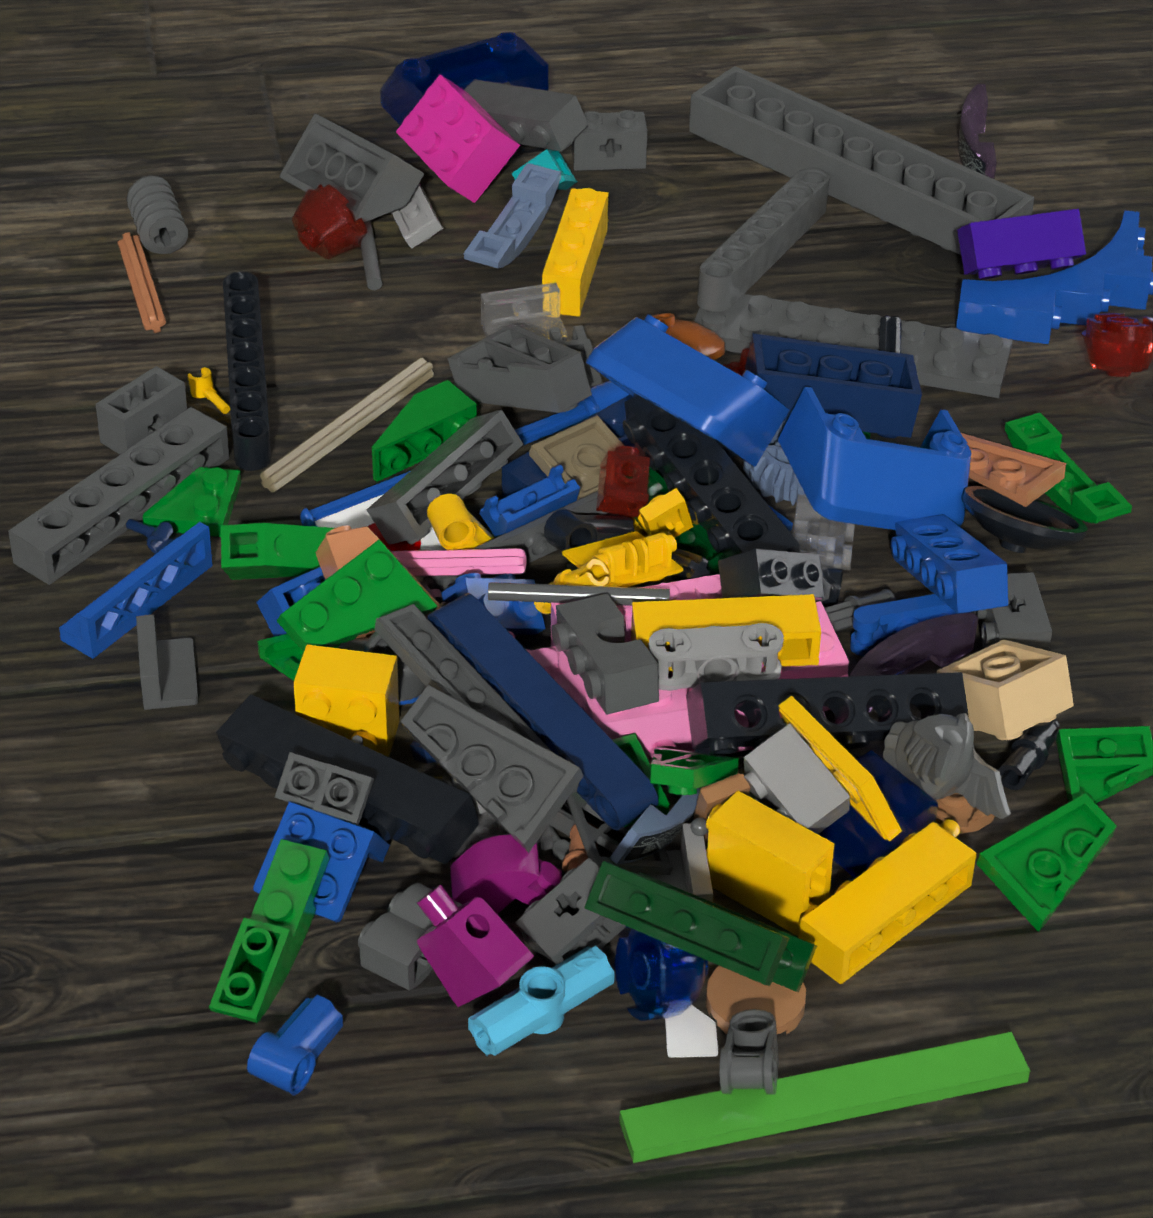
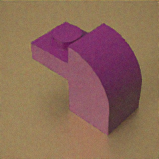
(501, 872)

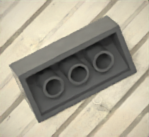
(361, 171)

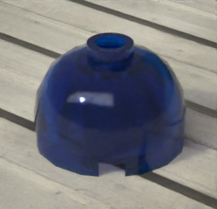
(657, 976)

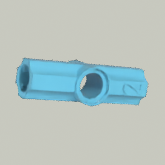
(541, 1000)

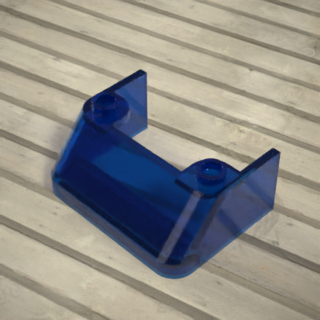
(491, 60)

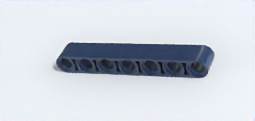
(611, 779)

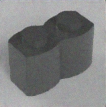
(390, 942)

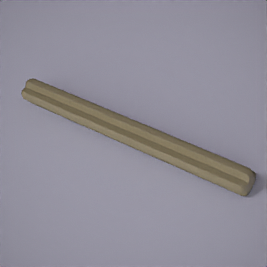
(346, 425)

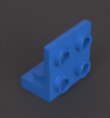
(347, 852)

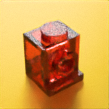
(617, 492)

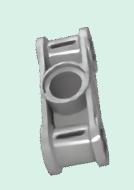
(716, 654)

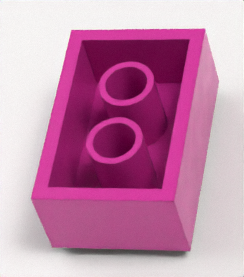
(457, 138)

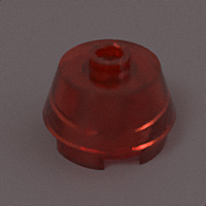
(327, 223)
(1119, 343)

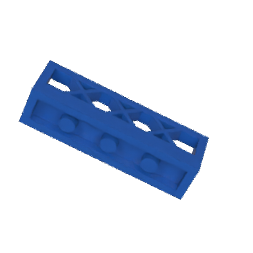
(139, 593)

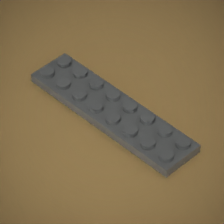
(941, 355)

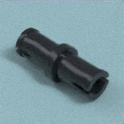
(1028, 754)

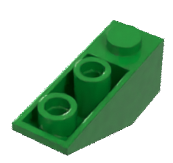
(421, 428)
(269, 550)

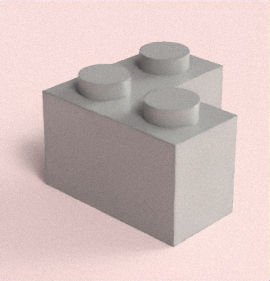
(795, 781)

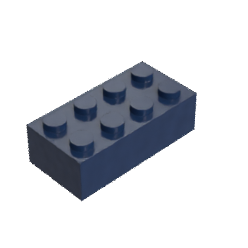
(867, 384)

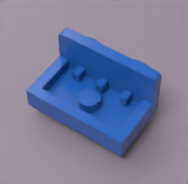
(515, 616)

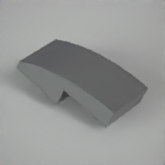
(324, 788)

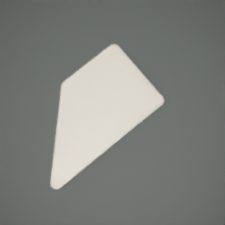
(691, 1035)

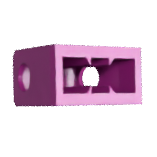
(469, 946)

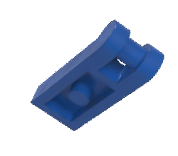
(892, 617)

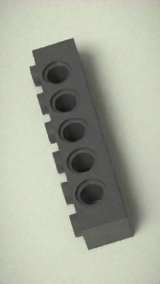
(121, 490)

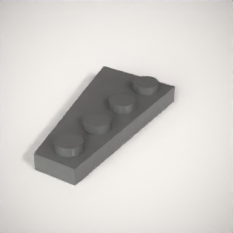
(499, 768)

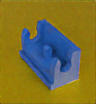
(529, 503)

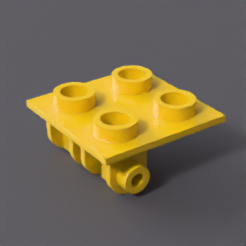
(630, 558)

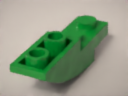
(272, 935)

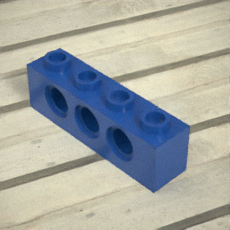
(951, 563)

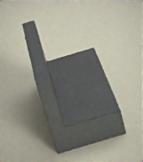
(165, 668)

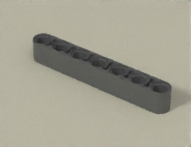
(762, 240)

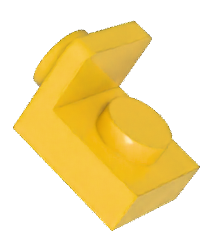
(666, 514)

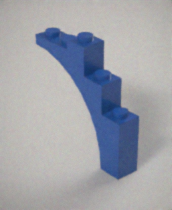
(1035, 305)

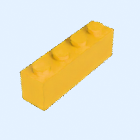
(577, 247)
(791, 614)
(887, 901)

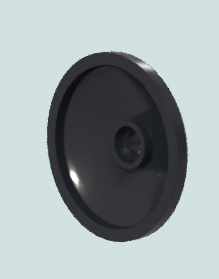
(1022, 527)

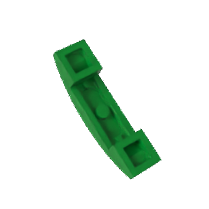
(1076, 492)

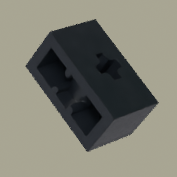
(771, 574)

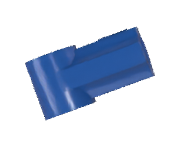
(291, 1053)

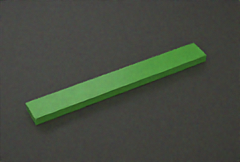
(823, 1097)

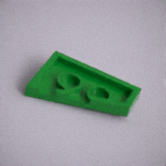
(353, 600)
(1048, 857)

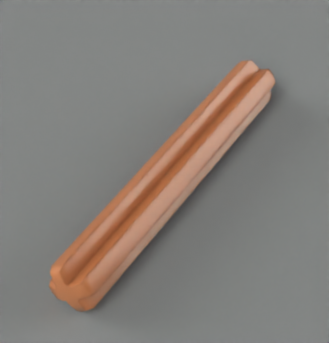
(141, 282)

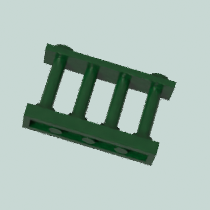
(700, 927)

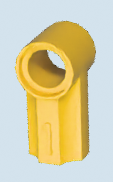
(455, 524)

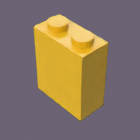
(767, 860)

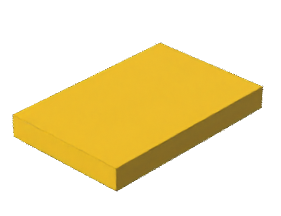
(853, 777)

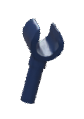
(157, 536)

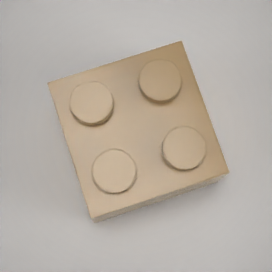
(1013, 687)

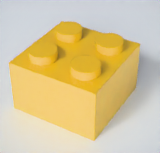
(350, 694)

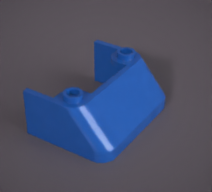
(691, 386)
(873, 479)

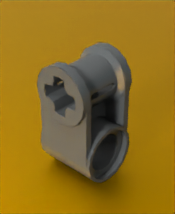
(750, 1053)

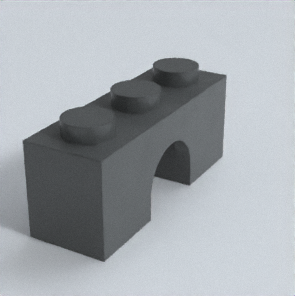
(613, 670)

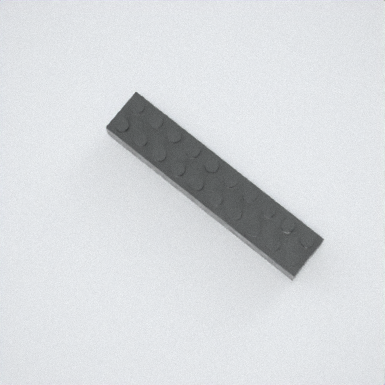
(864, 163)

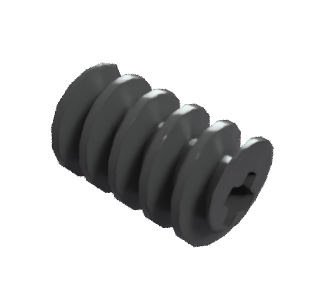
(157, 215)

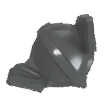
(943, 761)

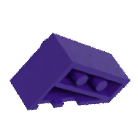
(1021, 243)

